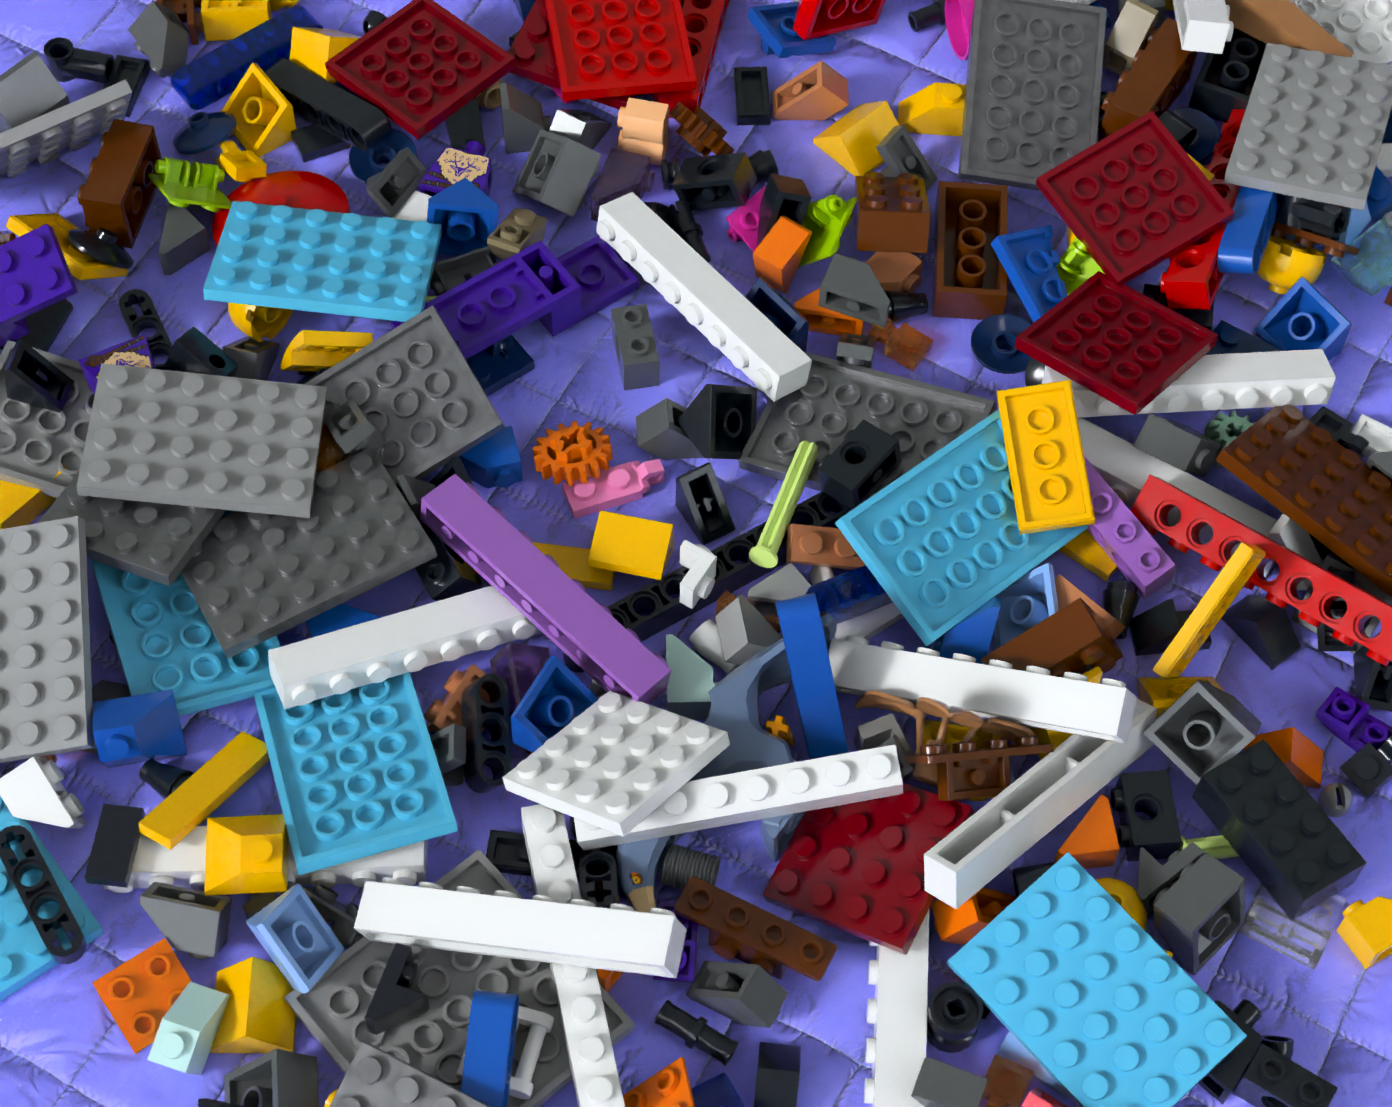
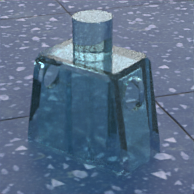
(1373, 265)

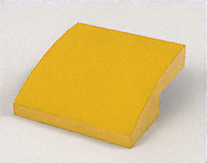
(321, 349)

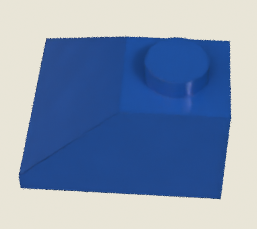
(137, 729)

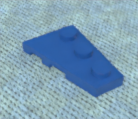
(1032, 268)

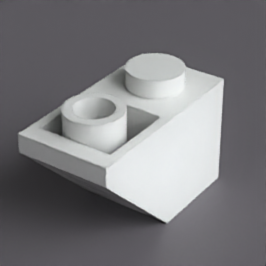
(37, 795)

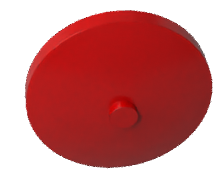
(286, 188)

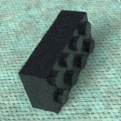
(1228, 77)
(1278, 829)

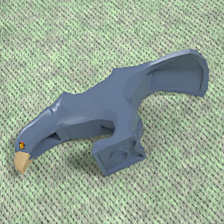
(750, 748)

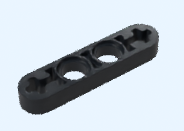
(160, 341)
(43, 892)

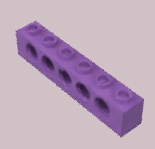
(1126, 538)

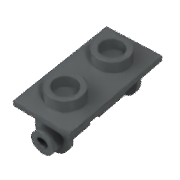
(454, 271)
(330, 909)

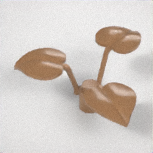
(928, 772)

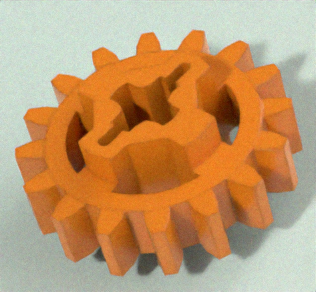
(572, 453)

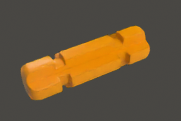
(780, 729)

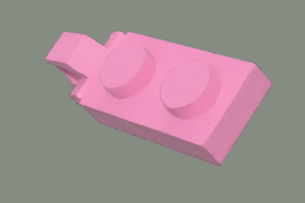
(614, 487)

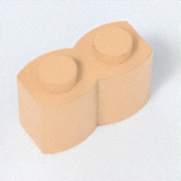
(644, 129)

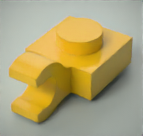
(240, 164)

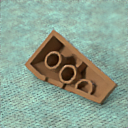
(1283, 24)

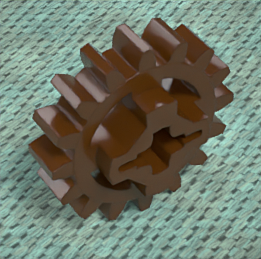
(701, 130)

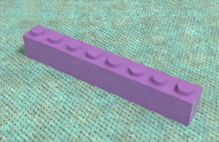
(543, 592)

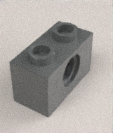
(635, 347)

